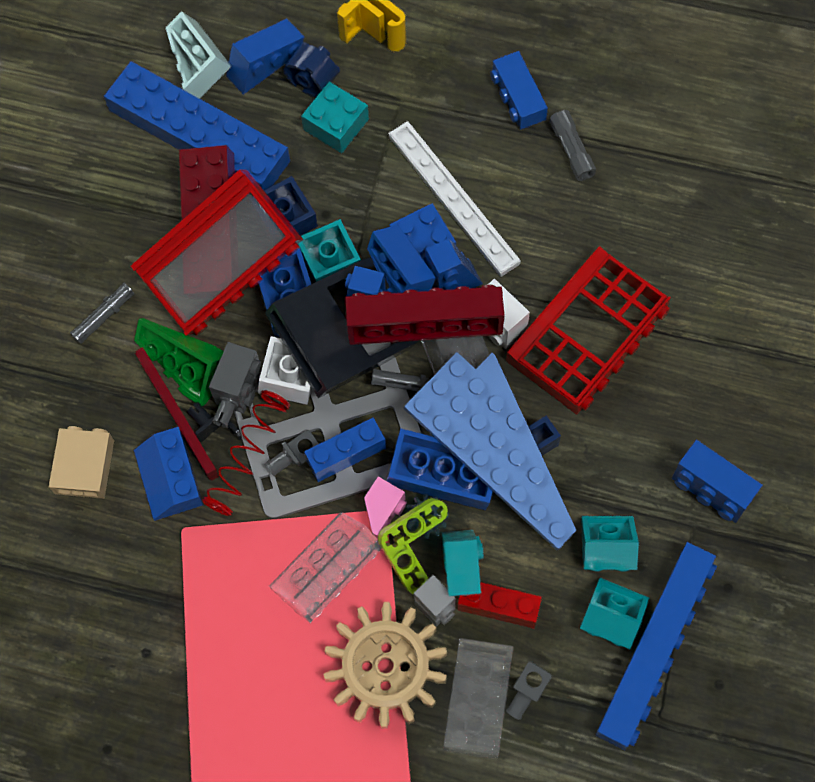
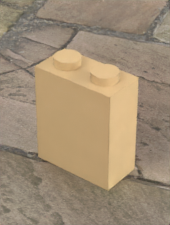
(81, 462)

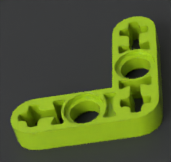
(401, 543)

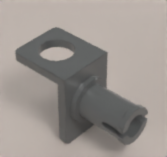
(290, 454)
(526, 692)

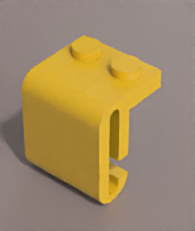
(375, 19)

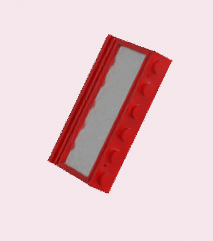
(217, 252)

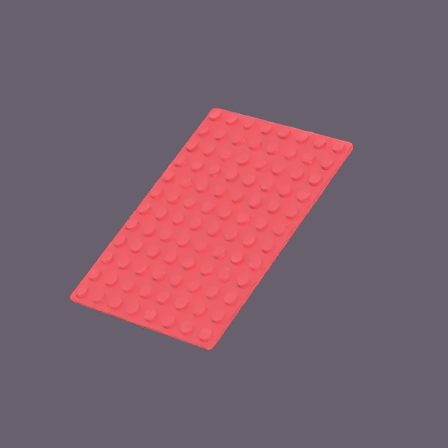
(261, 667)

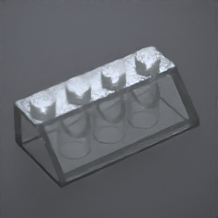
(326, 566)

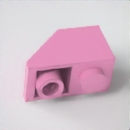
(383, 503)

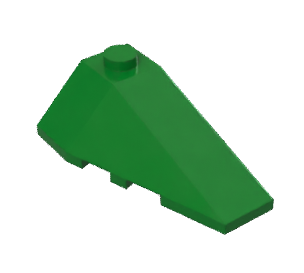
(182, 356)

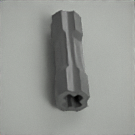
(579, 159)

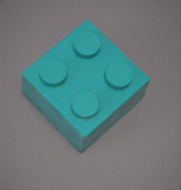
(335, 117)
(328, 250)

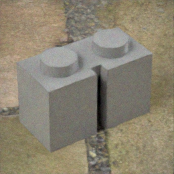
(434, 601)

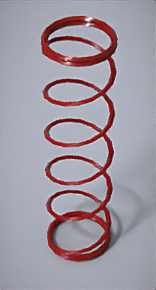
(215, 504)

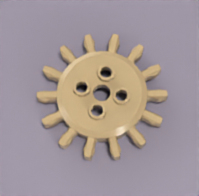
(366, 647)

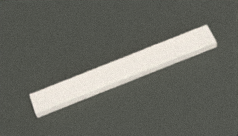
(454, 199)

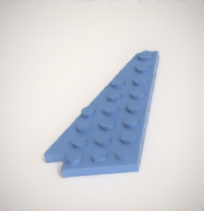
(485, 429)

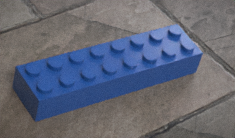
(192, 123)

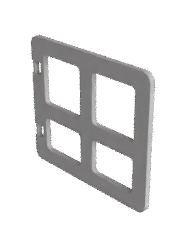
(327, 419)

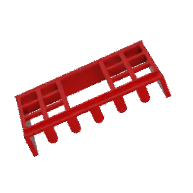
(556, 308)

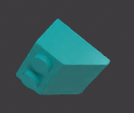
(609, 543)
(614, 613)

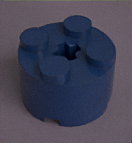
(311, 69)

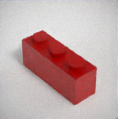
(502, 605)

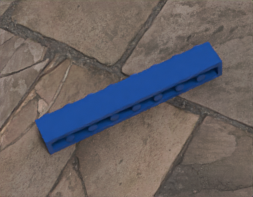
(655, 647)

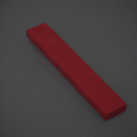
(177, 414)

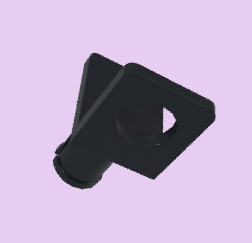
(204, 420)

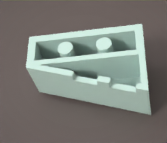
(196, 55)

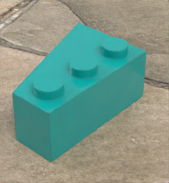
(461, 562)

